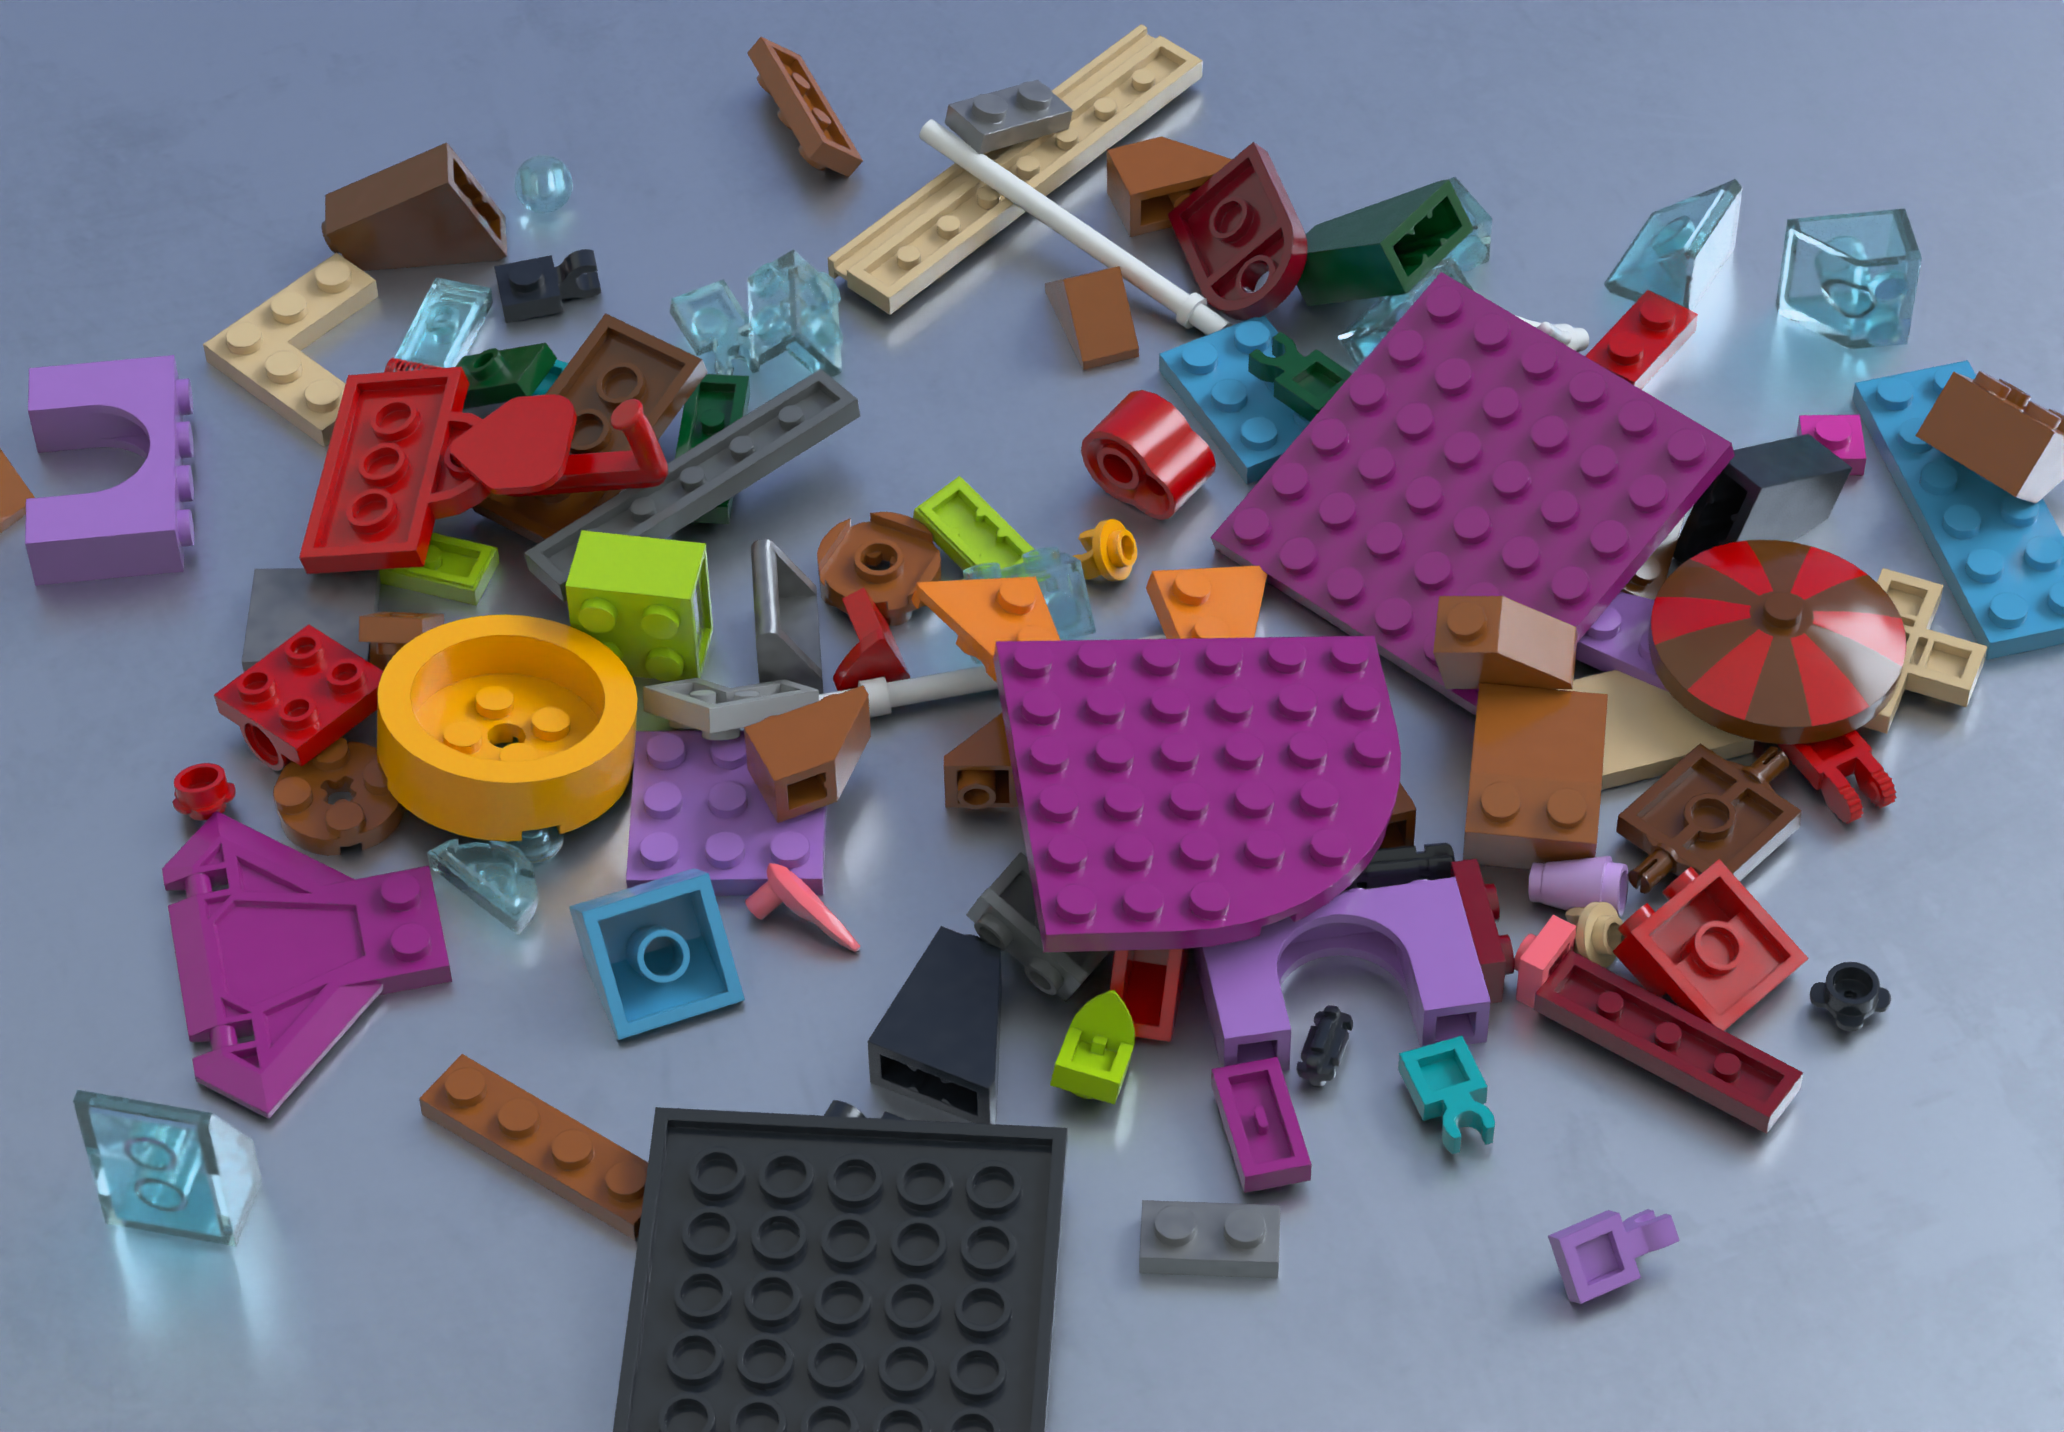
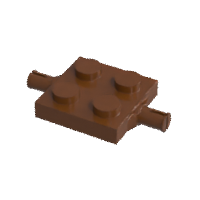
(1709, 813)

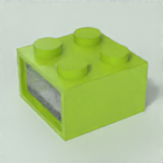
(643, 602)

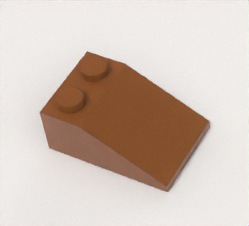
(1535, 776)

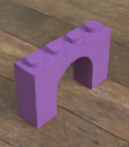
(142, 521)
(1407, 929)

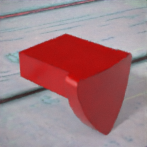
(875, 653)

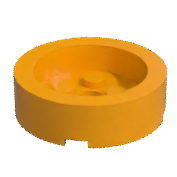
(496, 680)

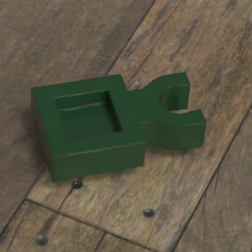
(1298, 380)

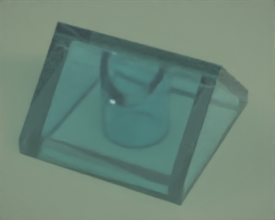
(1681, 248)

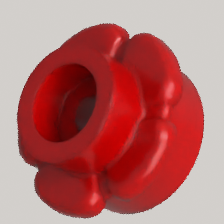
(202, 791)

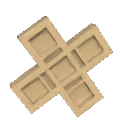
(1933, 661)

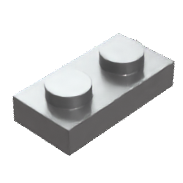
(1008, 116)
(1209, 1239)

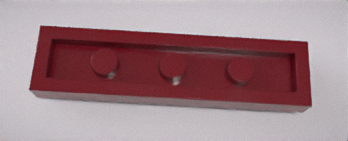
(1668, 1041)

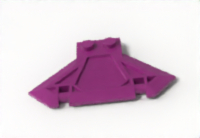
(288, 955)

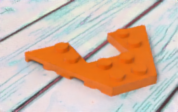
(1186, 601)

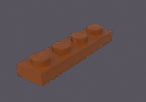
(539, 1142)

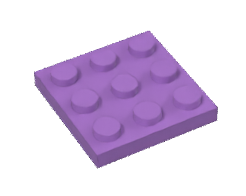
(706, 813)

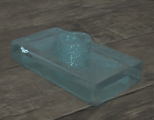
(446, 324)

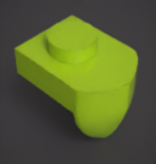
(1096, 1050)

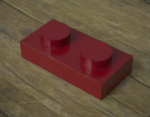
(1483, 913)

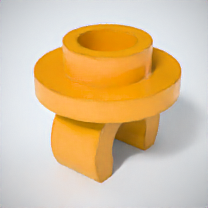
(1109, 551)

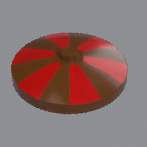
(1777, 641)

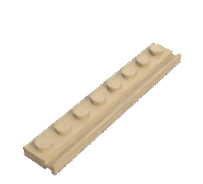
(961, 213)

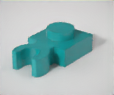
(1449, 1085)

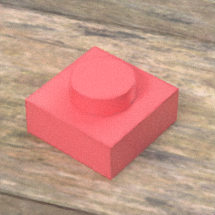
(1540, 956)

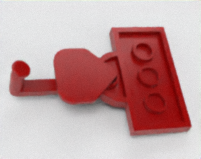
(414, 457)

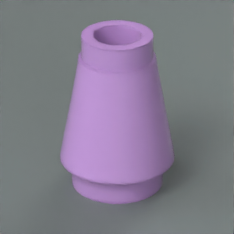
(1579, 882)

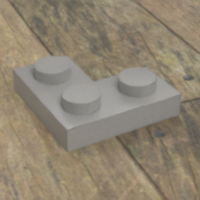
(720, 709)

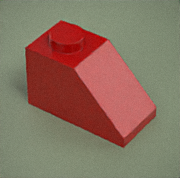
(1150, 988)

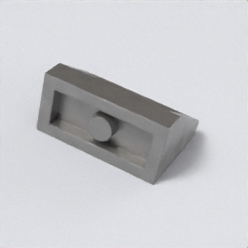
(785, 618)

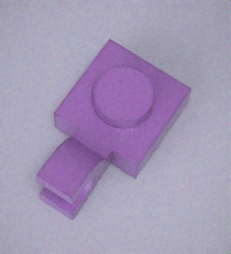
(1603, 1249)

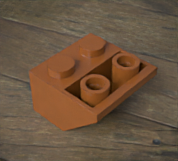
(1997, 435)

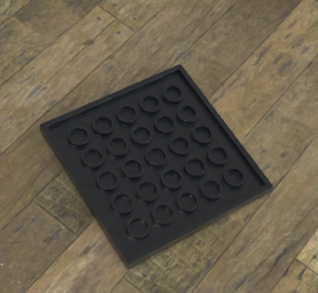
(843, 1275)

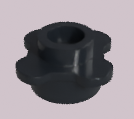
(1853, 981)

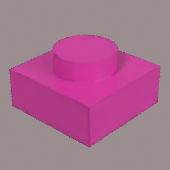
(1840, 435)

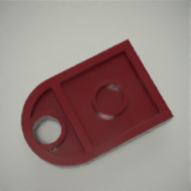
(1240, 230)

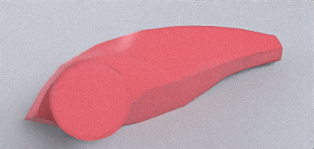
(789, 889)

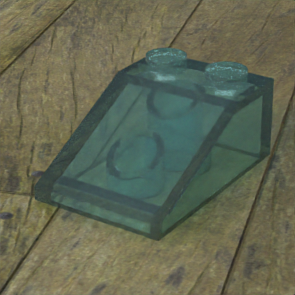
(168, 1167)

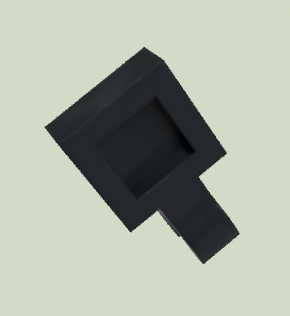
(537, 287)

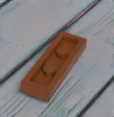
(804, 108)

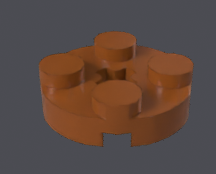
(886, 537)
(324, 827)

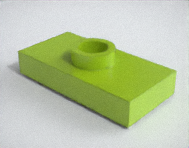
(970, 528)

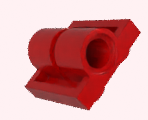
(300, 698)

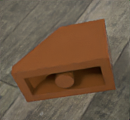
(1154, 178)
(1502, 644)

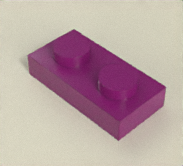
(1261, 1124)

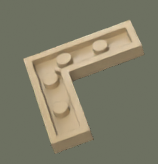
(266, 345)

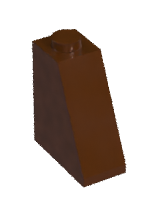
(415, 216)

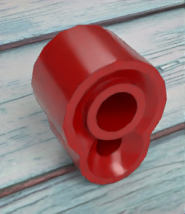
(1147, 455)

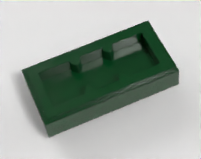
(505, 374)

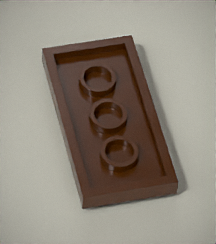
(607, 369)

